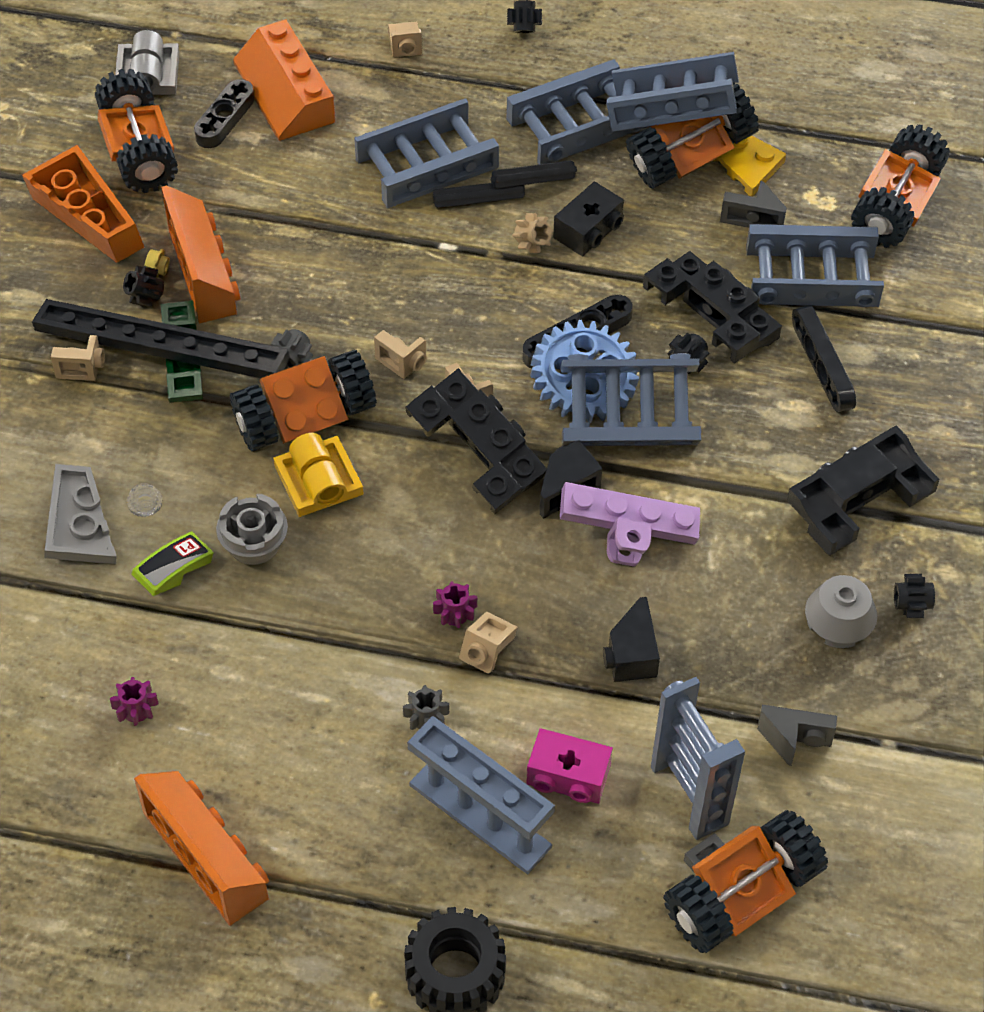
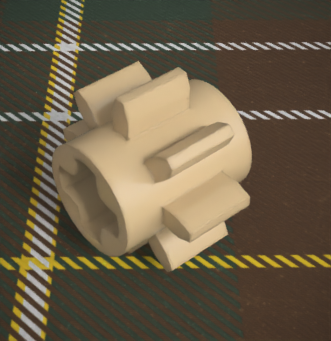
(532, 233)

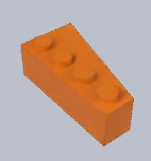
(83, 201)

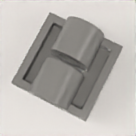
(153, 59)

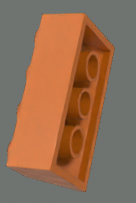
(285, 81)
(200, 256)
(202, 844)

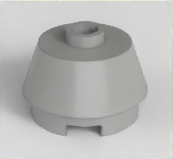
(252, 529)
(841, 611)

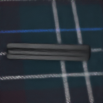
(533, 174)
(475, 194)

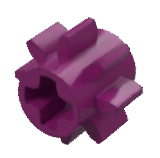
(455, 604)
(134, 701)

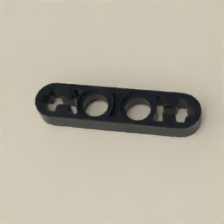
(598, 312)
(824, 359)

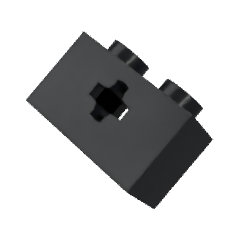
(588, 219)

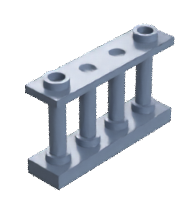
(673, 91)
(554, 98)
(434, 174)
(814, 241)
(647, 431)
(701, 764)
(481, 794)

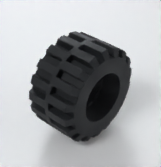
(455, 933)

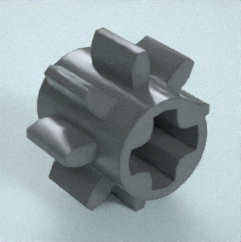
(297, 345)
(424, 705)

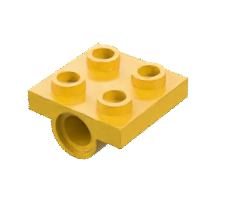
(317, 473)

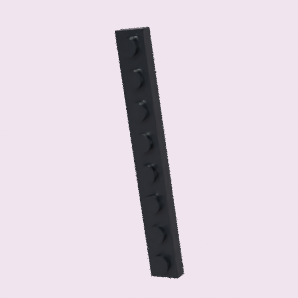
(161, 339)

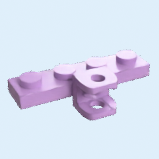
(630, 519)

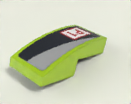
(168, 564)

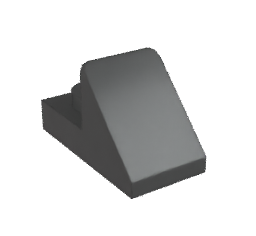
(746, 210)
(788, 726)

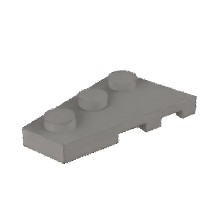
(76, 519)

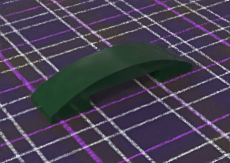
(183, 378)

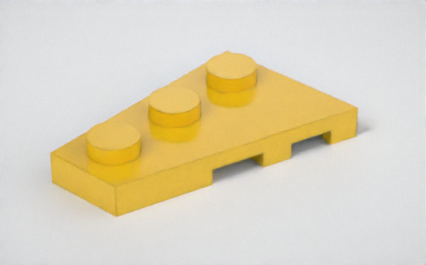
(752, 162)

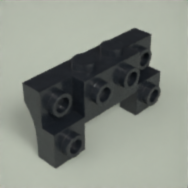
(719, 300)
(486, 432)
(856, 480)

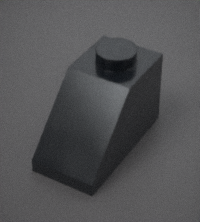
(570, 465)
(633, 645)

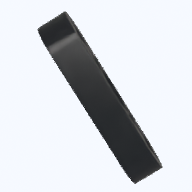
(223, 125)

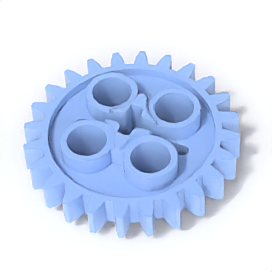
(562, 344)

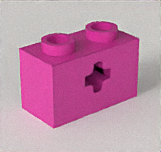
(587, 763)

